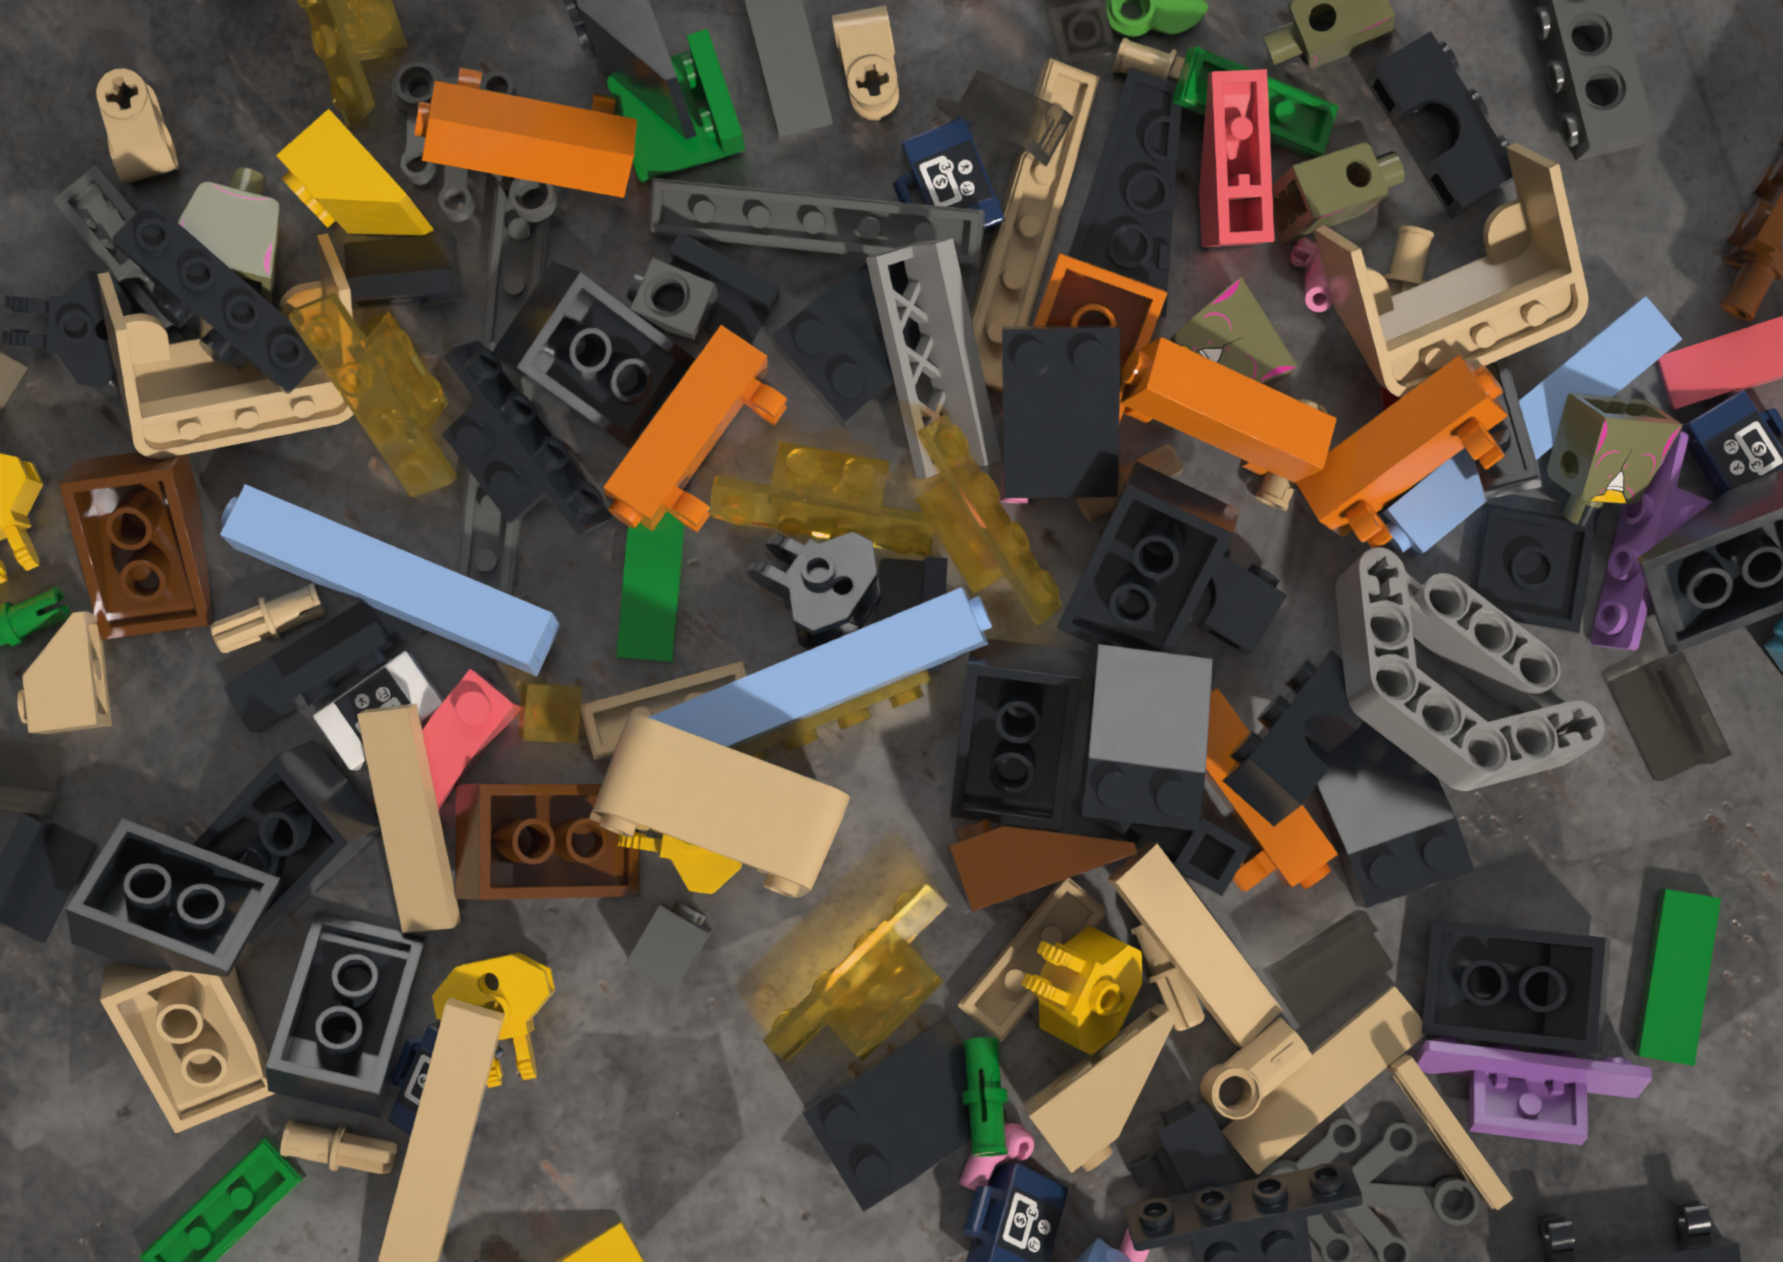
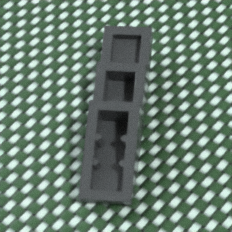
(789, 65)
(98, 214)

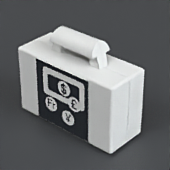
(394, 684)

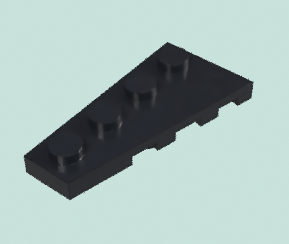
(1133, 188)

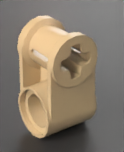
(867, 55)
(138, 135)

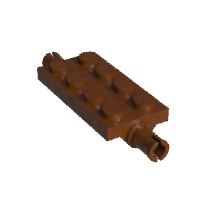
(1756, 244)

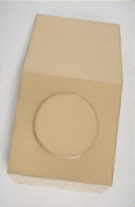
(67, 681)

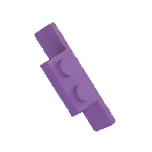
(1639, 528)
(1528, 1091)

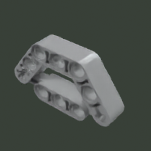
(1385, 598)

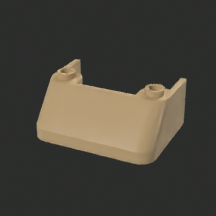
(1482, 311)
(190, 403)
(720, 803)

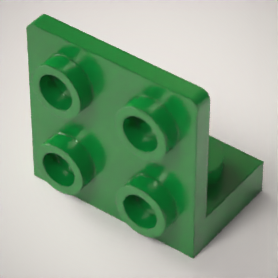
(658, 146)

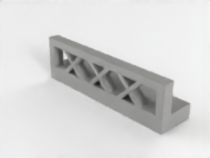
(944, 352)

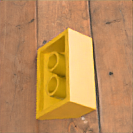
(347, 184)

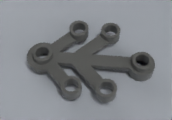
(456, 178)
(1377, 1194)

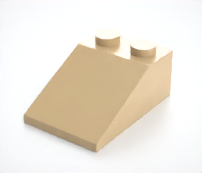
(188, 1039)
(1094, 1097)

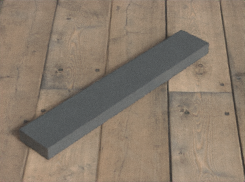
(809, 220)

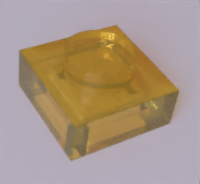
(550, 712)

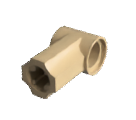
(1259, 1066)

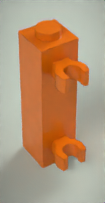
(527, 136)
(1226, 410)
(687, 429)
(1404, 446)
(1294, 846)

